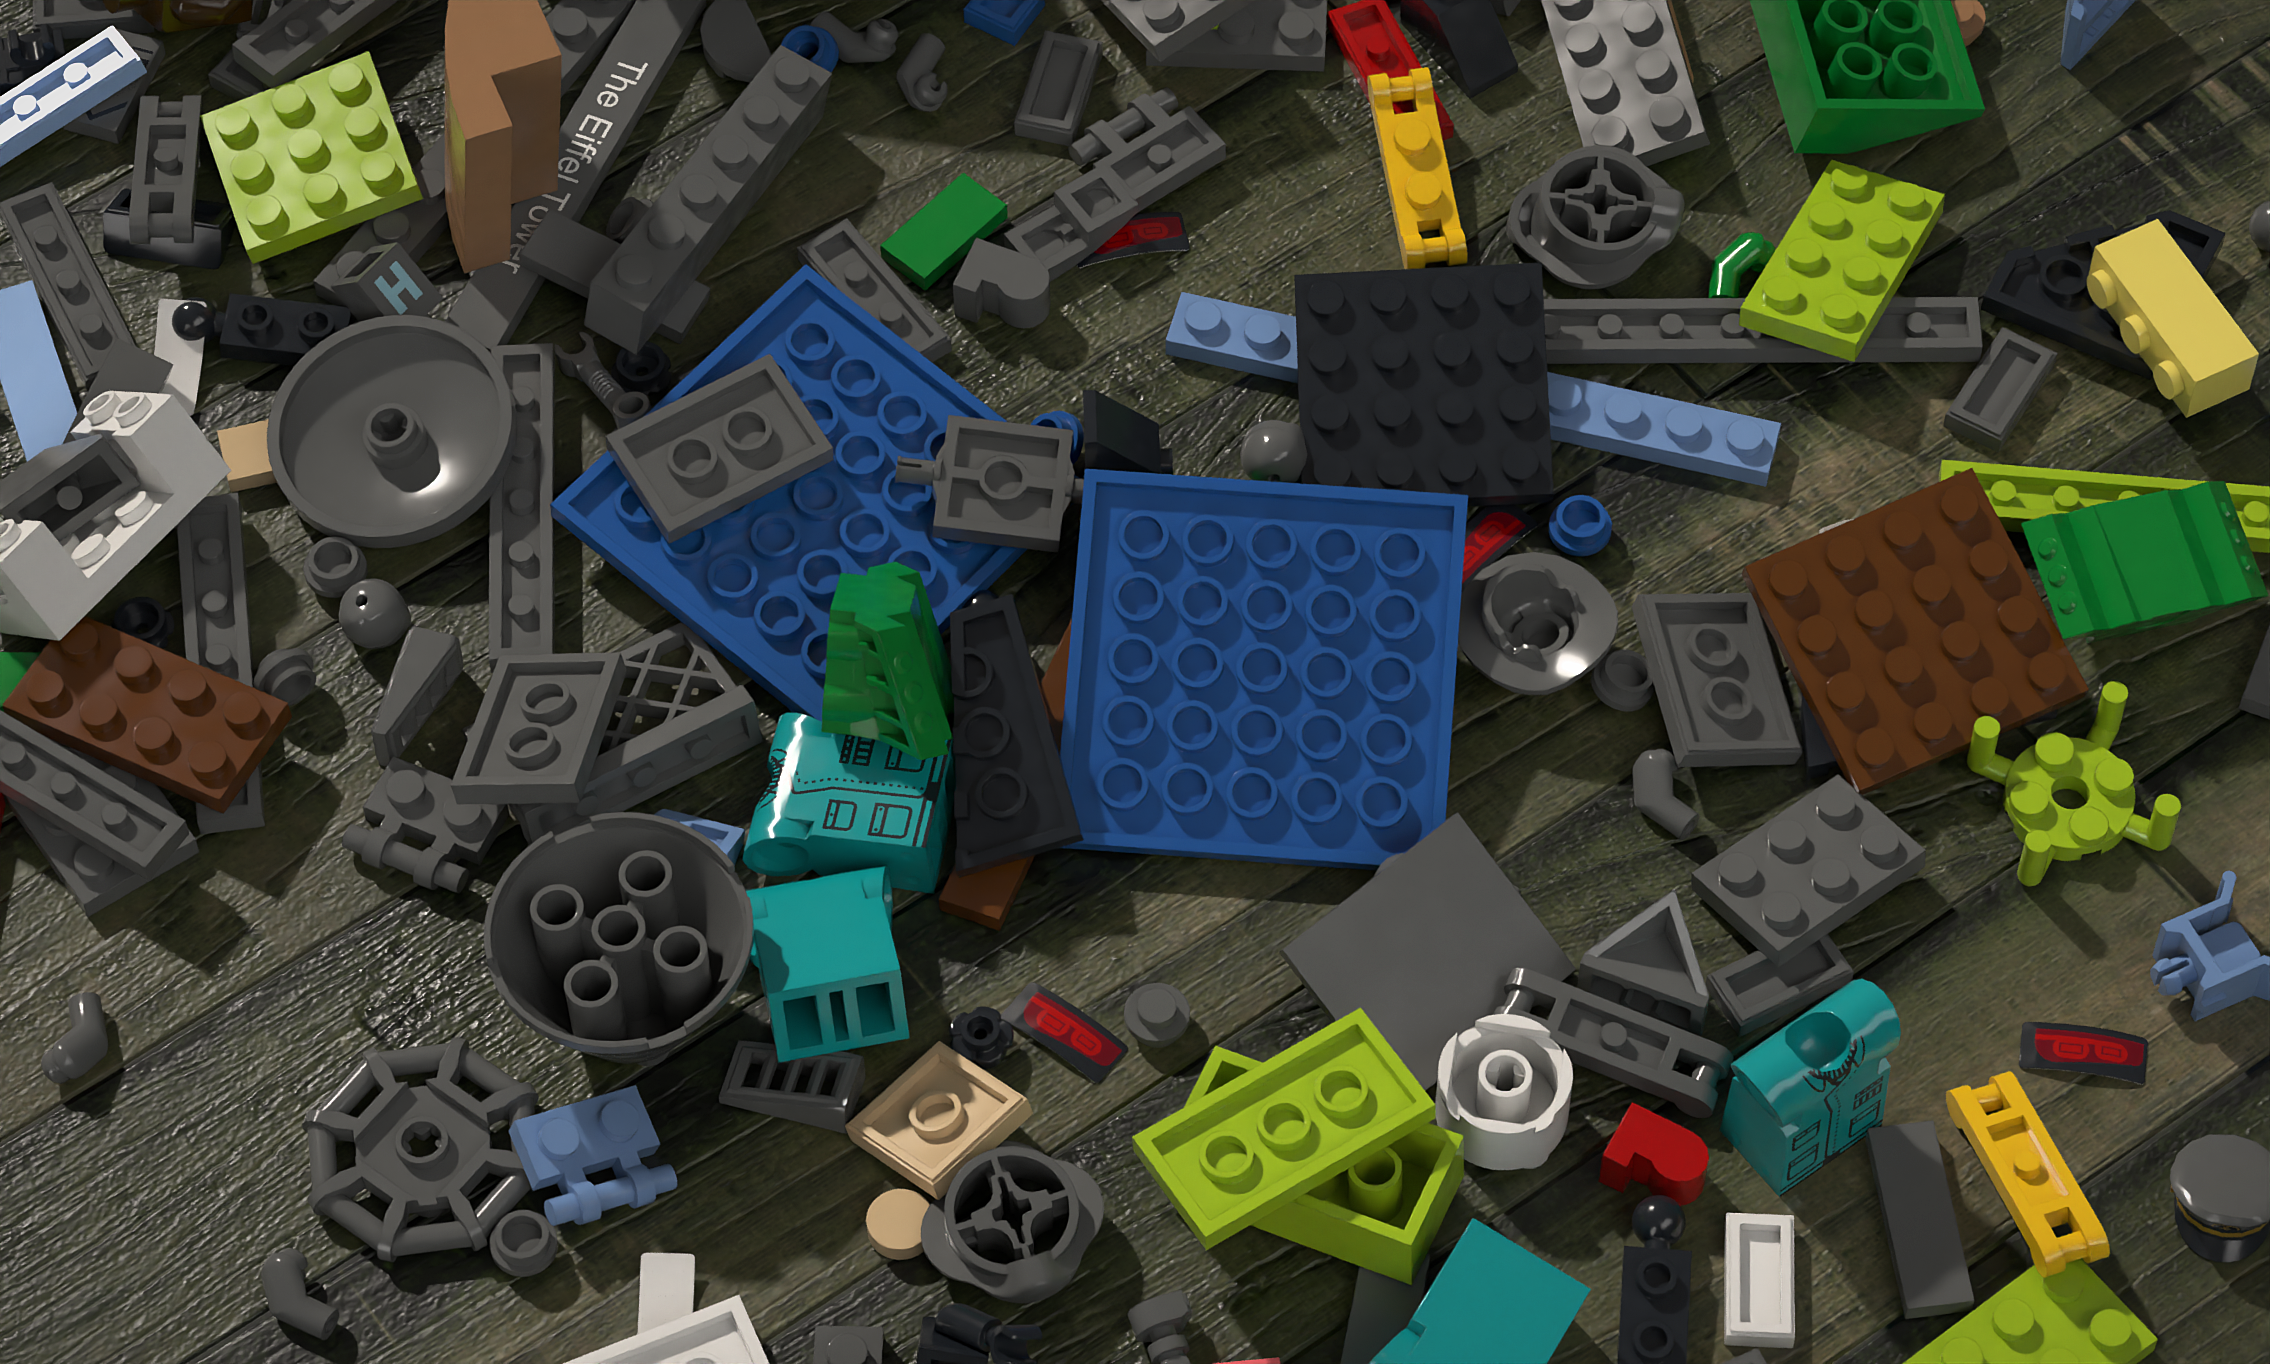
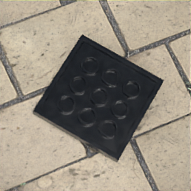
(1426, 381)

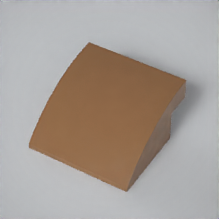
(497, 120)

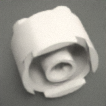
(1505, 1092)

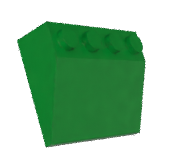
(1866, 70)

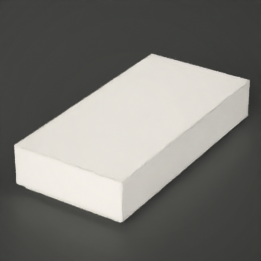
(1759, 1280)

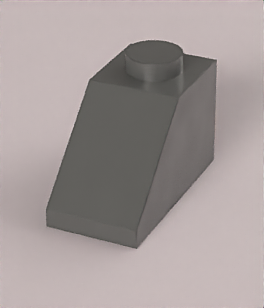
(66, 485)

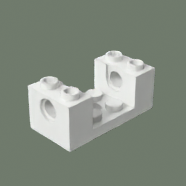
(56, 583)

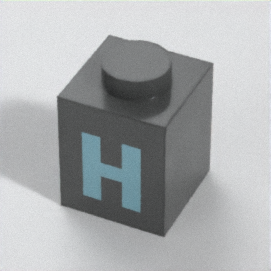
(386, 285)

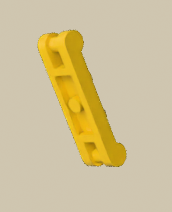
(1416, 170)
(2028, 1173)

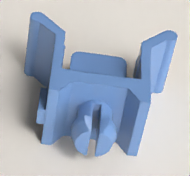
(2210, 959)

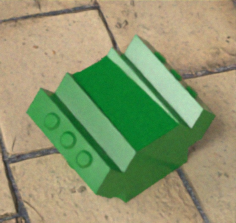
(2144, 562)
(887, 663)

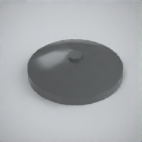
(392, 431)

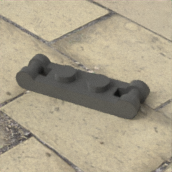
(166, 169)
(1622, 1041)

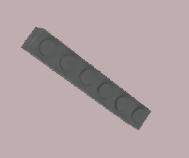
(707, 200)

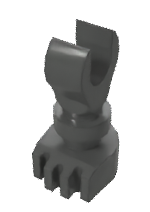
(1159, 1322)

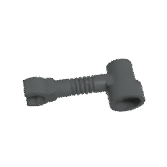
(588, 369)

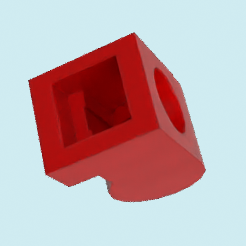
(1656, 1155)

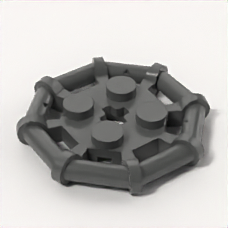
(386, 1160)

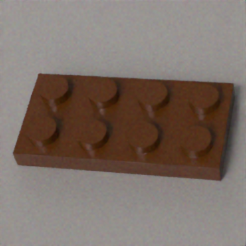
(149, 712)

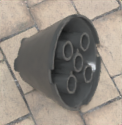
(619, 935)

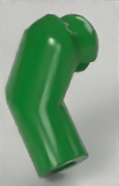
(1743, 253)

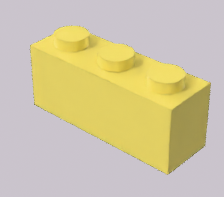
(2171, 318)

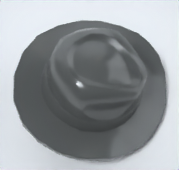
(1536, 622)

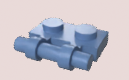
(588, 1138)

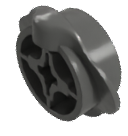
(1595, 217)
(1029, 1275)

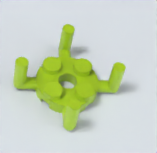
(2077, 765)

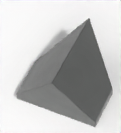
(1650, 968)

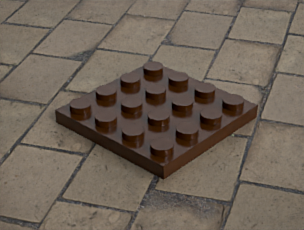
(1913, 631)

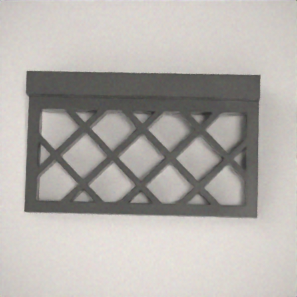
(666, 755)

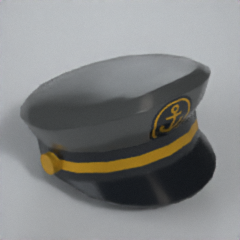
(2222, 1196)

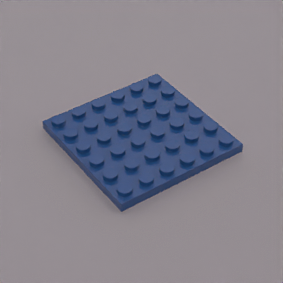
(769, 571)
(1261, 668)

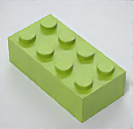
(1375, 1211)

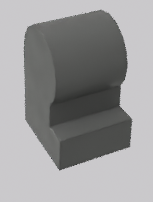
(1002, 284)

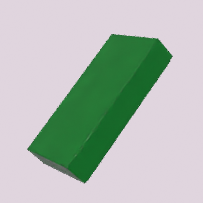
(943, 231)

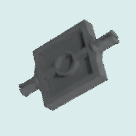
(999, 483)

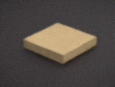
(938, 1119)

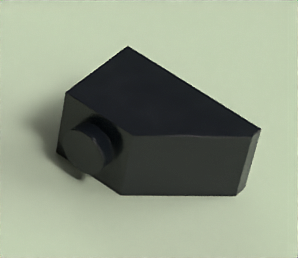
(1462, 40)
(1121, 438)

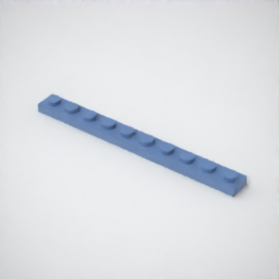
(1579, 409)

